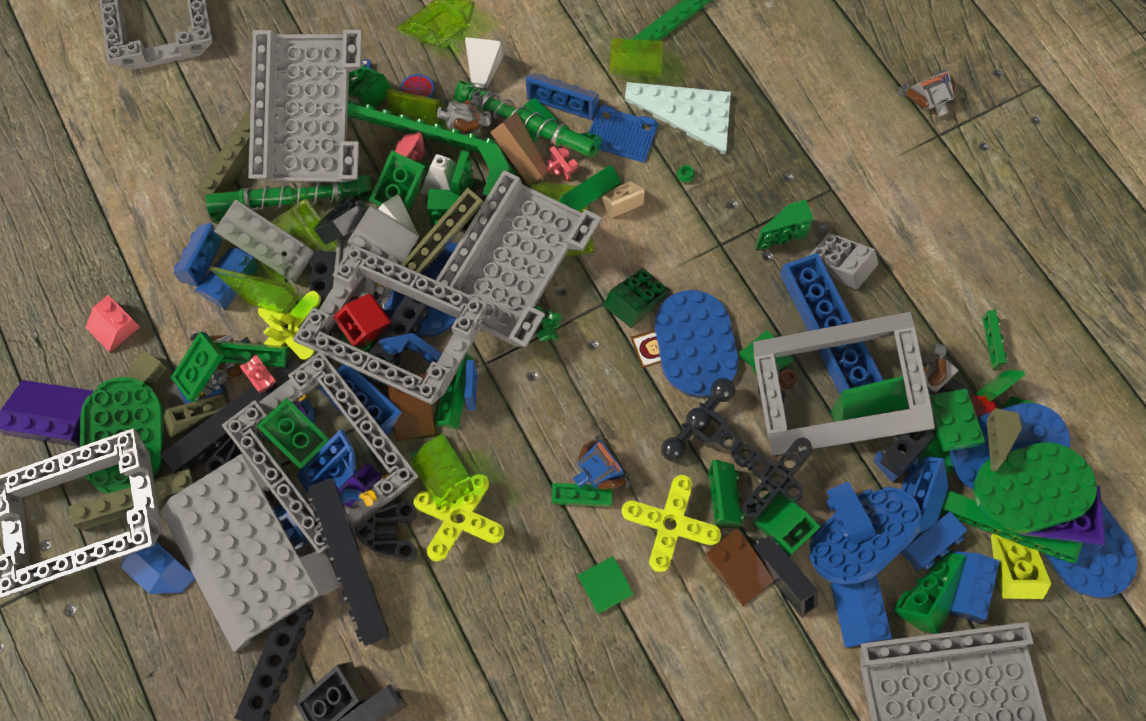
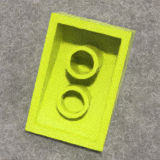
(1019, 570)

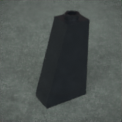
(787, 576)
(378, 707)

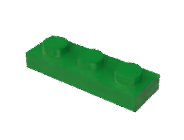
(994, 340)
(584, 496)

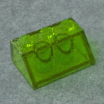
(636, 57)
(414, 106)
(441, 472)

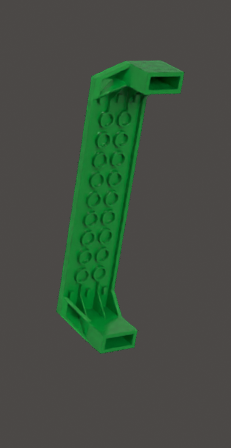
(490, 150)

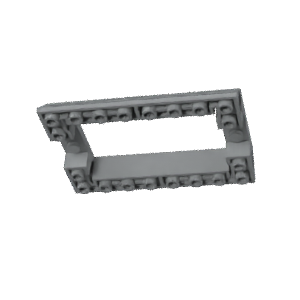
(135, 55)
(348, 275)
(317, 371)
(915, 419)
(144, 519)

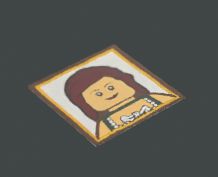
(646, 348)

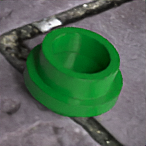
(686, 173)

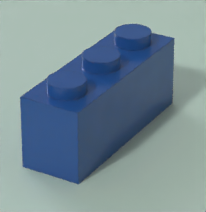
(850, 513)
(934, 542)

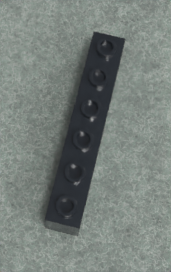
(322, 262)
(399, 322)
(900, 462)
(247, 710)

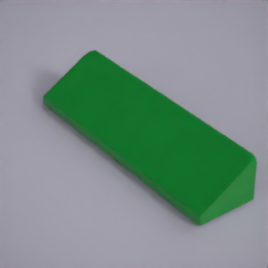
(591, 189)
(243, 352)
(452, 401)

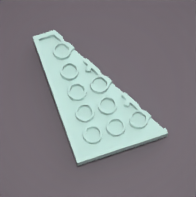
(695, 111)

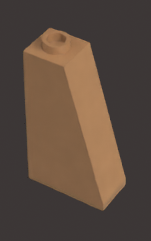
(520, 149)

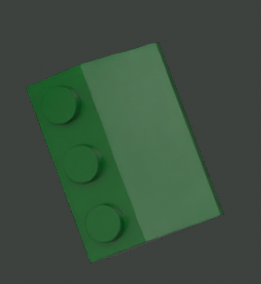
(724, 495)

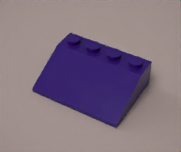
(44, 413)
(1084, 529)

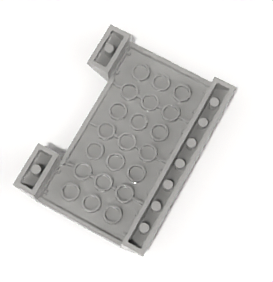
(302, 107)
(514, 254)
(243, 552)
(953, 676)

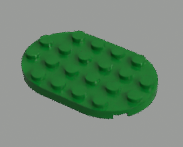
(113, 409)
(1035, 488)

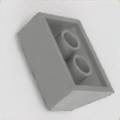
(383, 236)

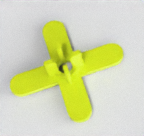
(294, 320)
(674, 509)
(450, 529)

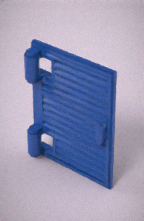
(624, 133)

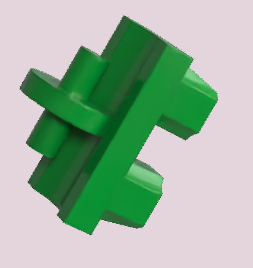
(549, 331)

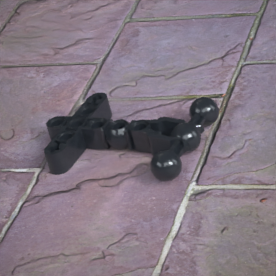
(699, 419)

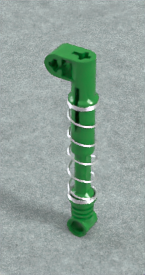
(560, 135)
(219, 203)

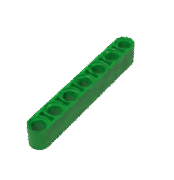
(968, 512)

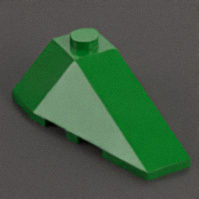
(931, 599)

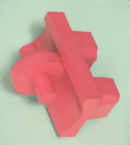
(558, 164)
(258, 374)

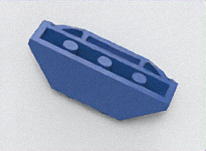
(333, 460)
(928, 486)
(157, 570)

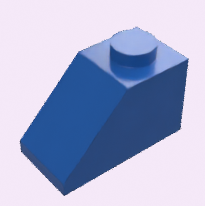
(291, 528)

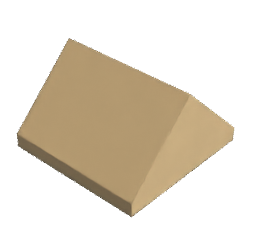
(623, 199)

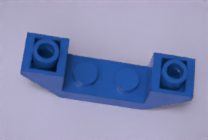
(414, 343)

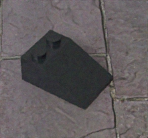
(334, 695)

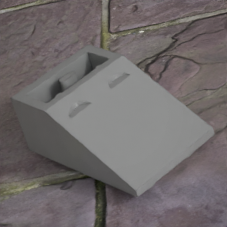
(846, 260)

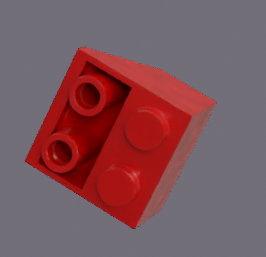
(362, 320)

